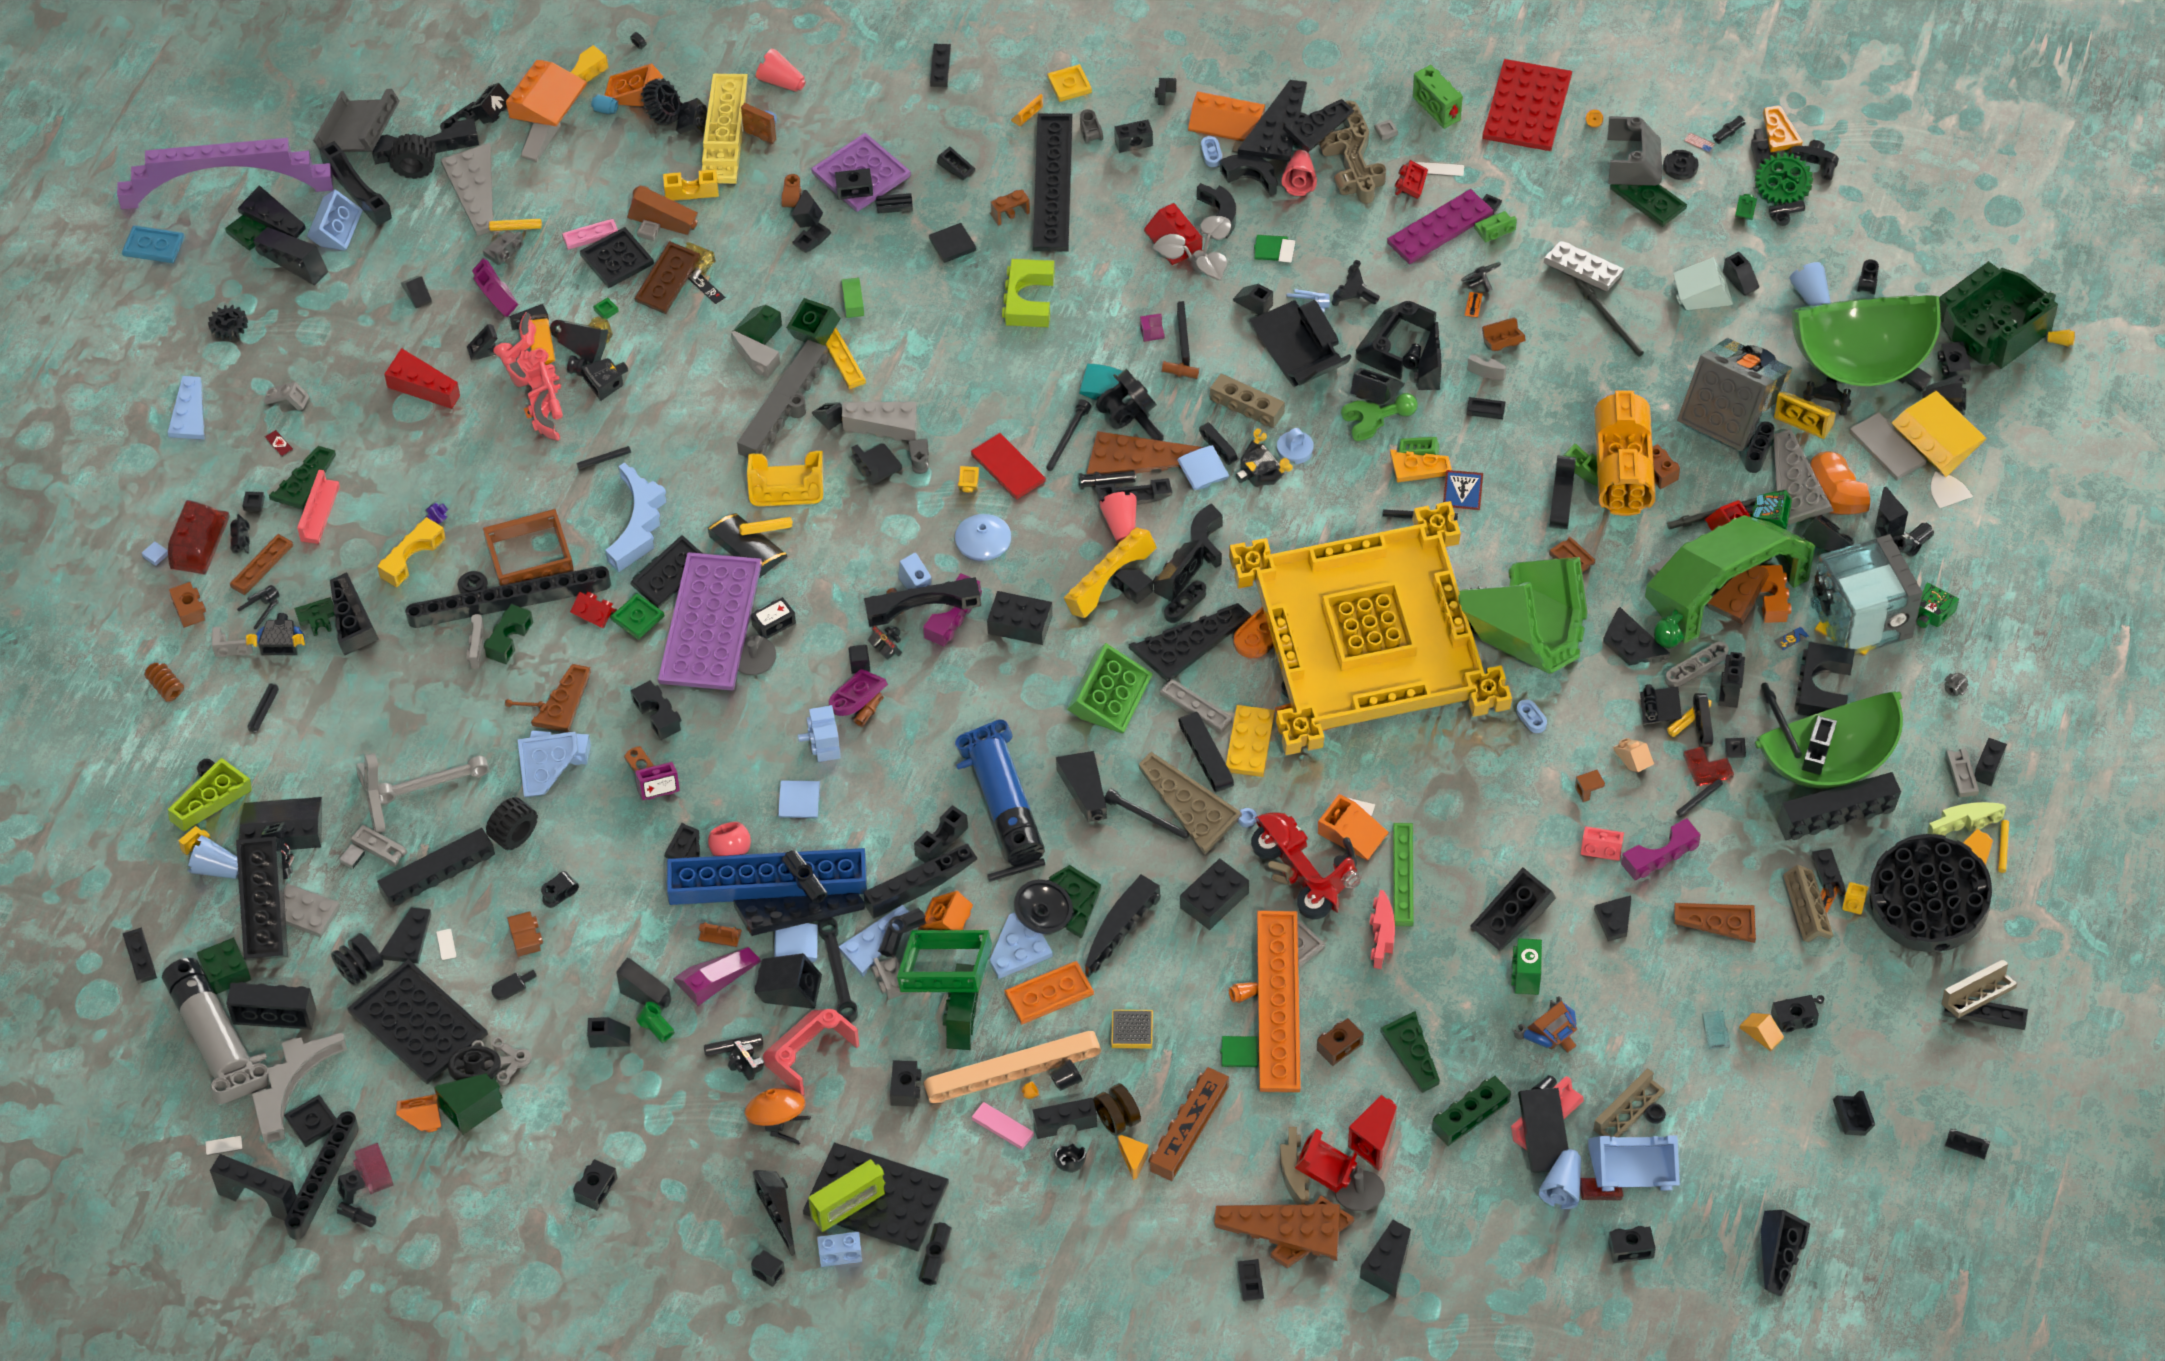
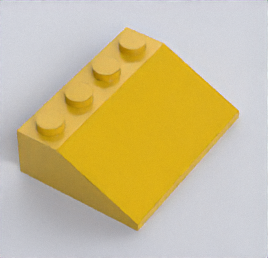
(1939, 432)

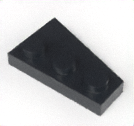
(408, 937)

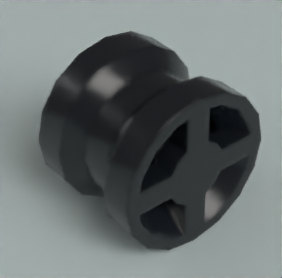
(574, 365)

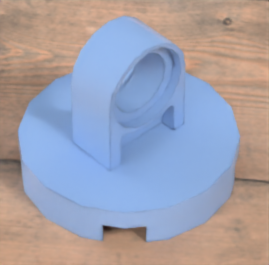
(1295, 446)

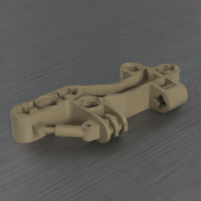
(1352, 144)

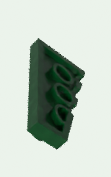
(299, 485)
(1409, 1045)

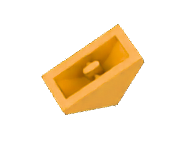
(1763, 1030)
(1133, 1153)

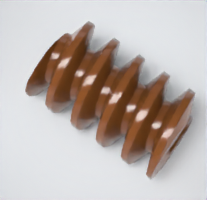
(164, 681)

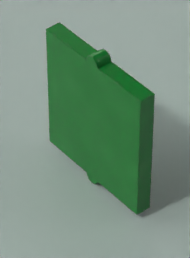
(1268, 247)
(1239, 1051)

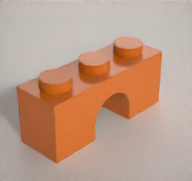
(1775, 607)

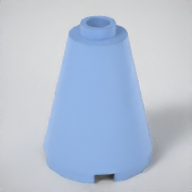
(1811, 284)
(213, 860)
(1563, 1181)

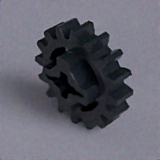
(228, 322)

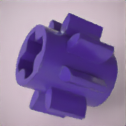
(436, 512)

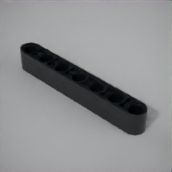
(321, 1183)

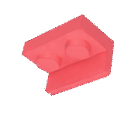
(1602, 843)

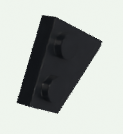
(684, 843)
(1614, 917)

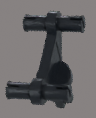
(1354, 287)
(1830, 392)

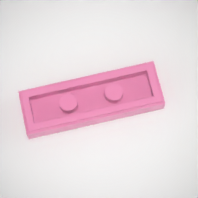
(589, 234)
(1002, 1126)

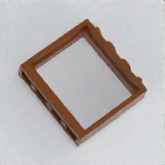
(522, 527)

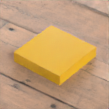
(1069, 83)

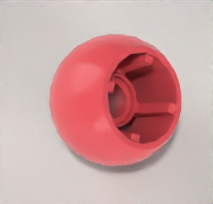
(729, 839)

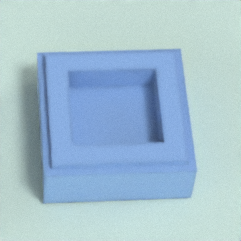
(155, 553)

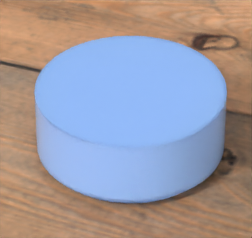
(1248, 818)

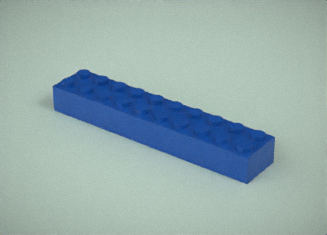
(761, 876)

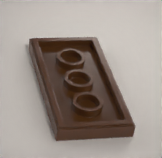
(667, 277)

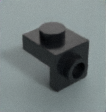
(1165, 85)

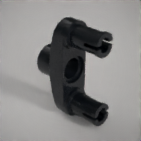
(1816, 154)

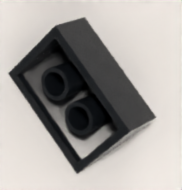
(1179, 570)

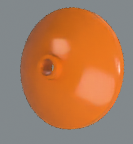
(774, 1107)

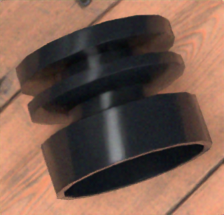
(356, 959)

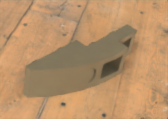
(1293, 1178)

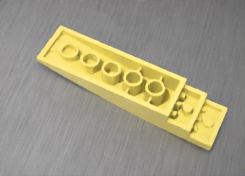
(724, 126)

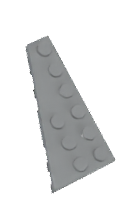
(472, 182)
(1798, 478)

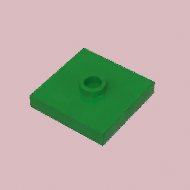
(637, 616)

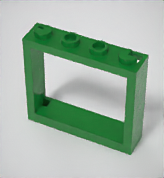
(944, 981)

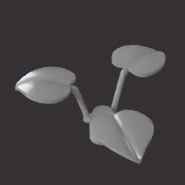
(1214, 264)

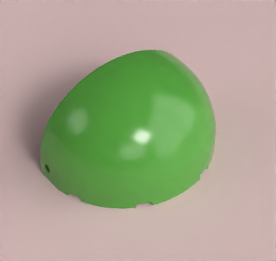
(1868, 339)

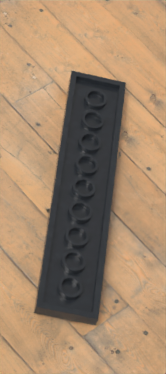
(1052, 182)

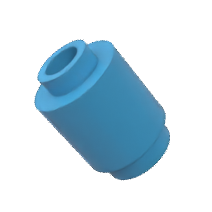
(604, 104)

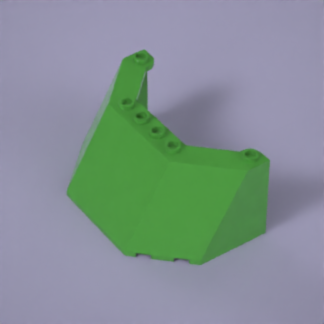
(1715, 558)
(1535, 615)

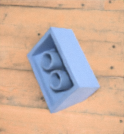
(334, 221)

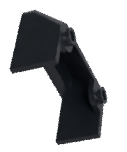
(1376, 346)

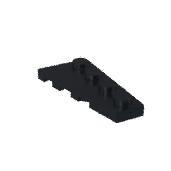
(1318, 125)

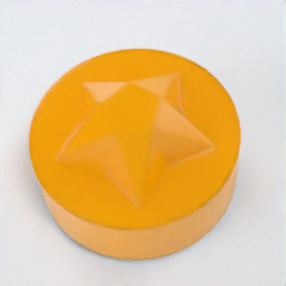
(1594, 118)

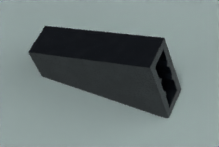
(1084, 783)

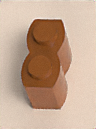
(524, 933)

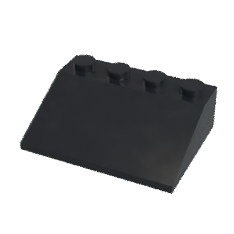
(301, 817)

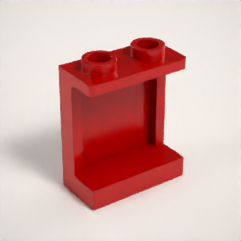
(1325, 1163)

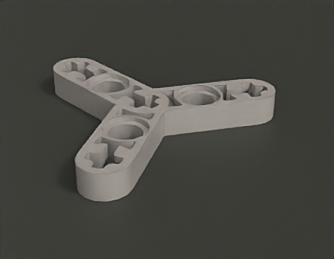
(368, 777)

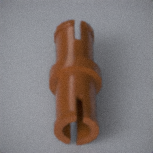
(1180, 369)
(868, 710)

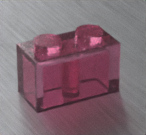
(373, 1168)

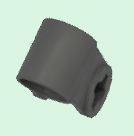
(1090, 126)
(919, 455)

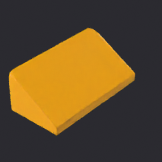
(1028, 111)

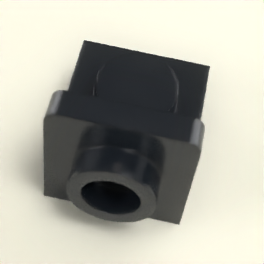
(349, 1184)

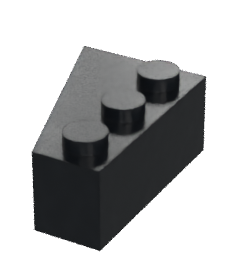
(1386, 1260)

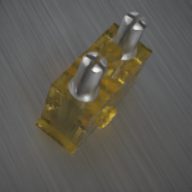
(704, 263)

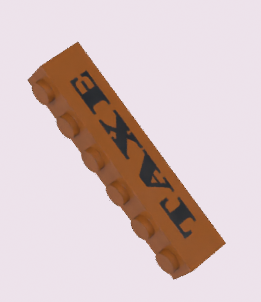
(1189, 1123)

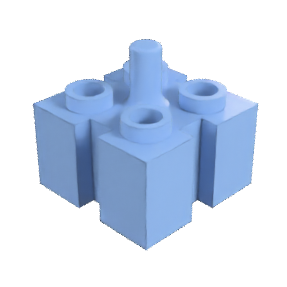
(822, 733)

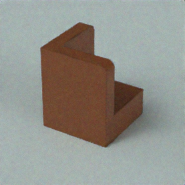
(1588, 782)

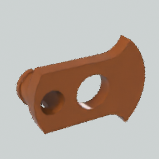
(641, 756)

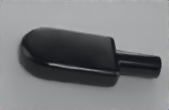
(511, 985)

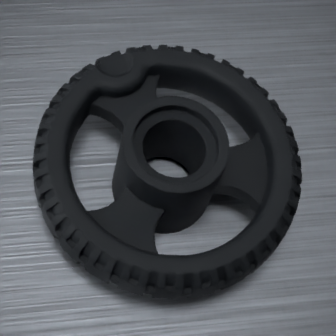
(473, 1062)

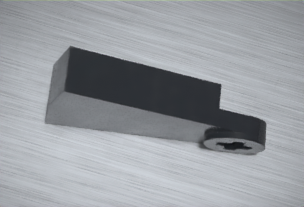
(581, 339)

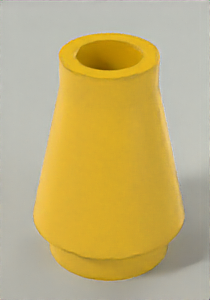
(2062, 337)

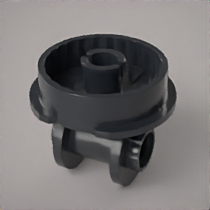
(1122, 412)

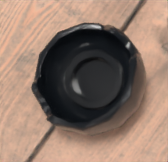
(1070, 1158)

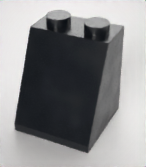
(788, 981)

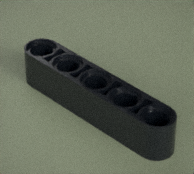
(1206, 752)

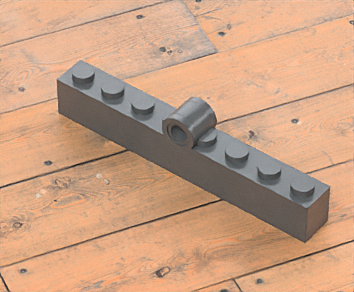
(785, 400)

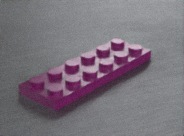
(1439, 226)

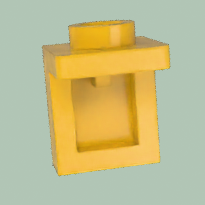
(968, 479)

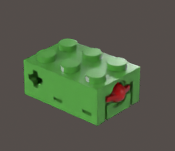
(1437, 96)

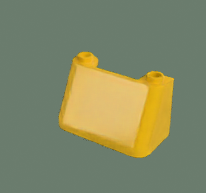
(785, 483)

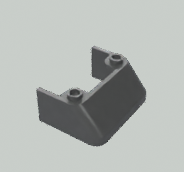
(1643, 166)

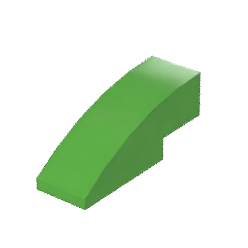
(852, 297)
(1585, 464)

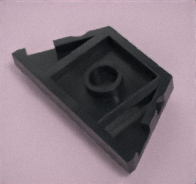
(1631, 640)

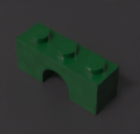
(513, 621)

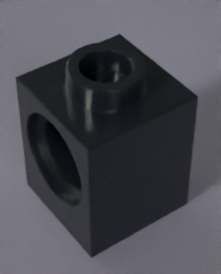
(767, 1268)

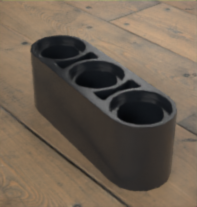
(1759, 447)

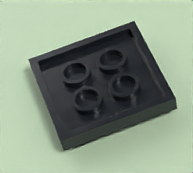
(616, 257)

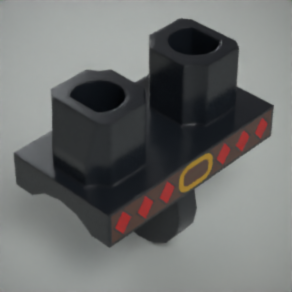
(879, 637)
(742, 1060)

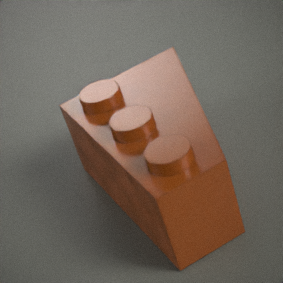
(1739, 594)

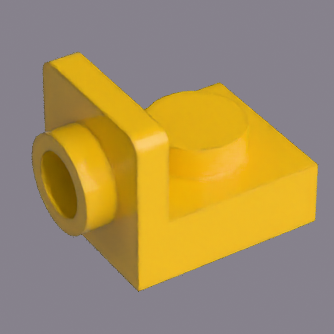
(190, 839)
(1855, 898)

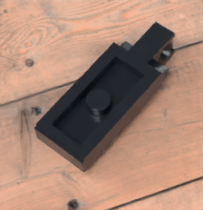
(1760, 147)

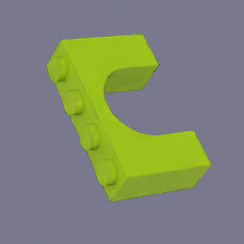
(1023, 274)

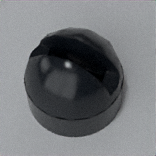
(1782, 218)

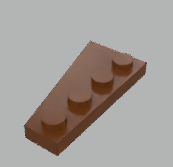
(564, 701)
(1721, 919)
(1288, 1256)

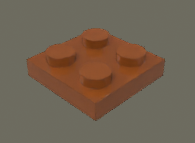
(758, 123)

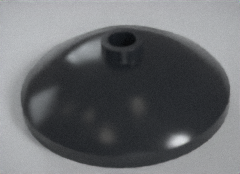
(1046, 898)

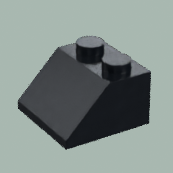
(1891, 516)

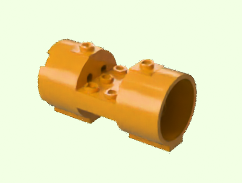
(1624, 453)

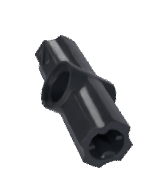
(809, 884)
(932, 1263)

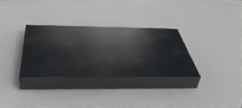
(665, 573)
(1543, 1127)

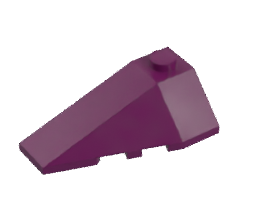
(710, 977)

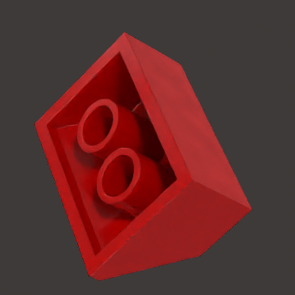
(1172, 221)

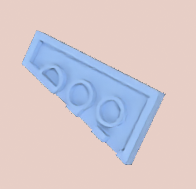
(188, 410)
(865, 945)

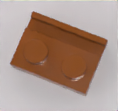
(1570, 549)

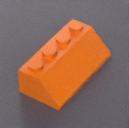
(1224, 116)

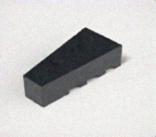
(292, 254)

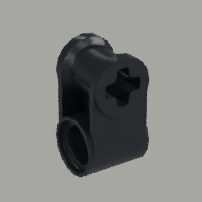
(1868, 277)
(559, 889)

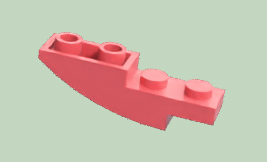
(1383, 928)

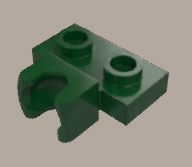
(316, 614)

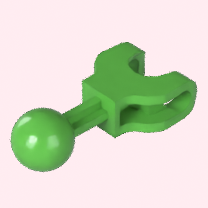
(1372, 416)

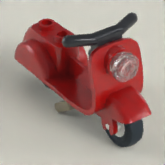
(1281, 838)

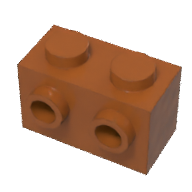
(1665, 469)

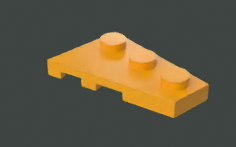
(1779, 130)
(1416, 467)

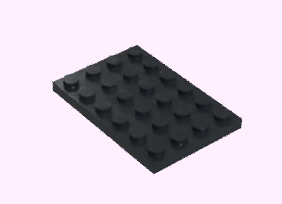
(416, 1020)
(898, 1215)

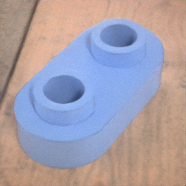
(1212, 154)
(1533, 716)

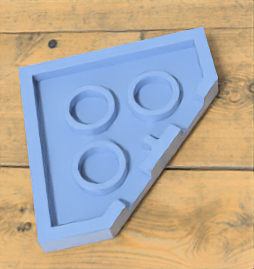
(544, 760)
(1018, 948)

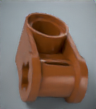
(791, 191)

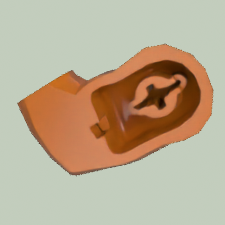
(1840, 484)

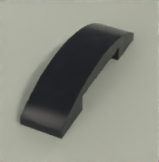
(1144, 494)

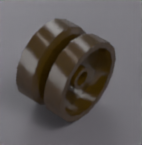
(1117, 1109)

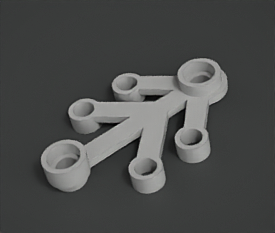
(512, 1059)

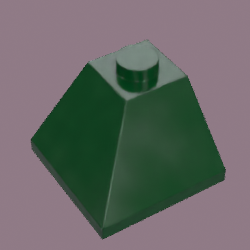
(760, 324)

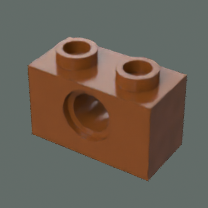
(187, 605)

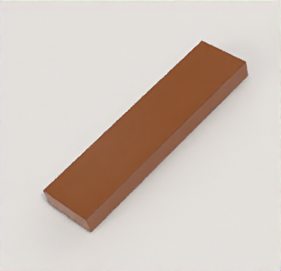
(261, 564)

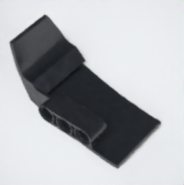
(1299, 341)

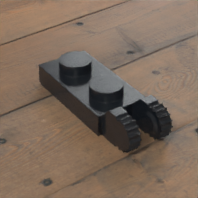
(1828, 872)

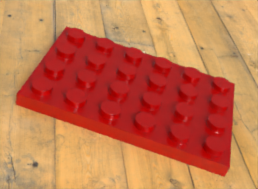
(1527, 105)

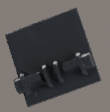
(1660, 704)

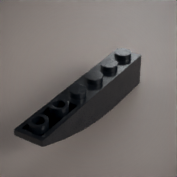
(917, 881)
(1121, 919)

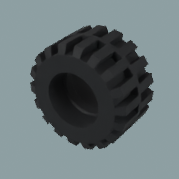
(412, 156)
(511, 823)

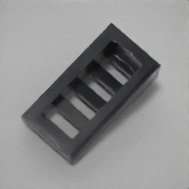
(950, 153)
(536, 312)

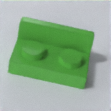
(1496, 226)

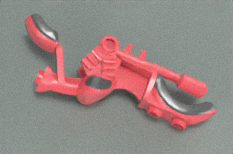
(532, 371)

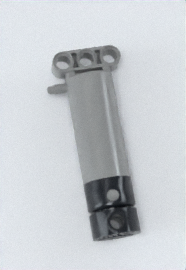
(213, 1033)

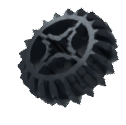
(661, 101)

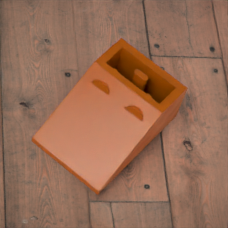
(1348, 819)

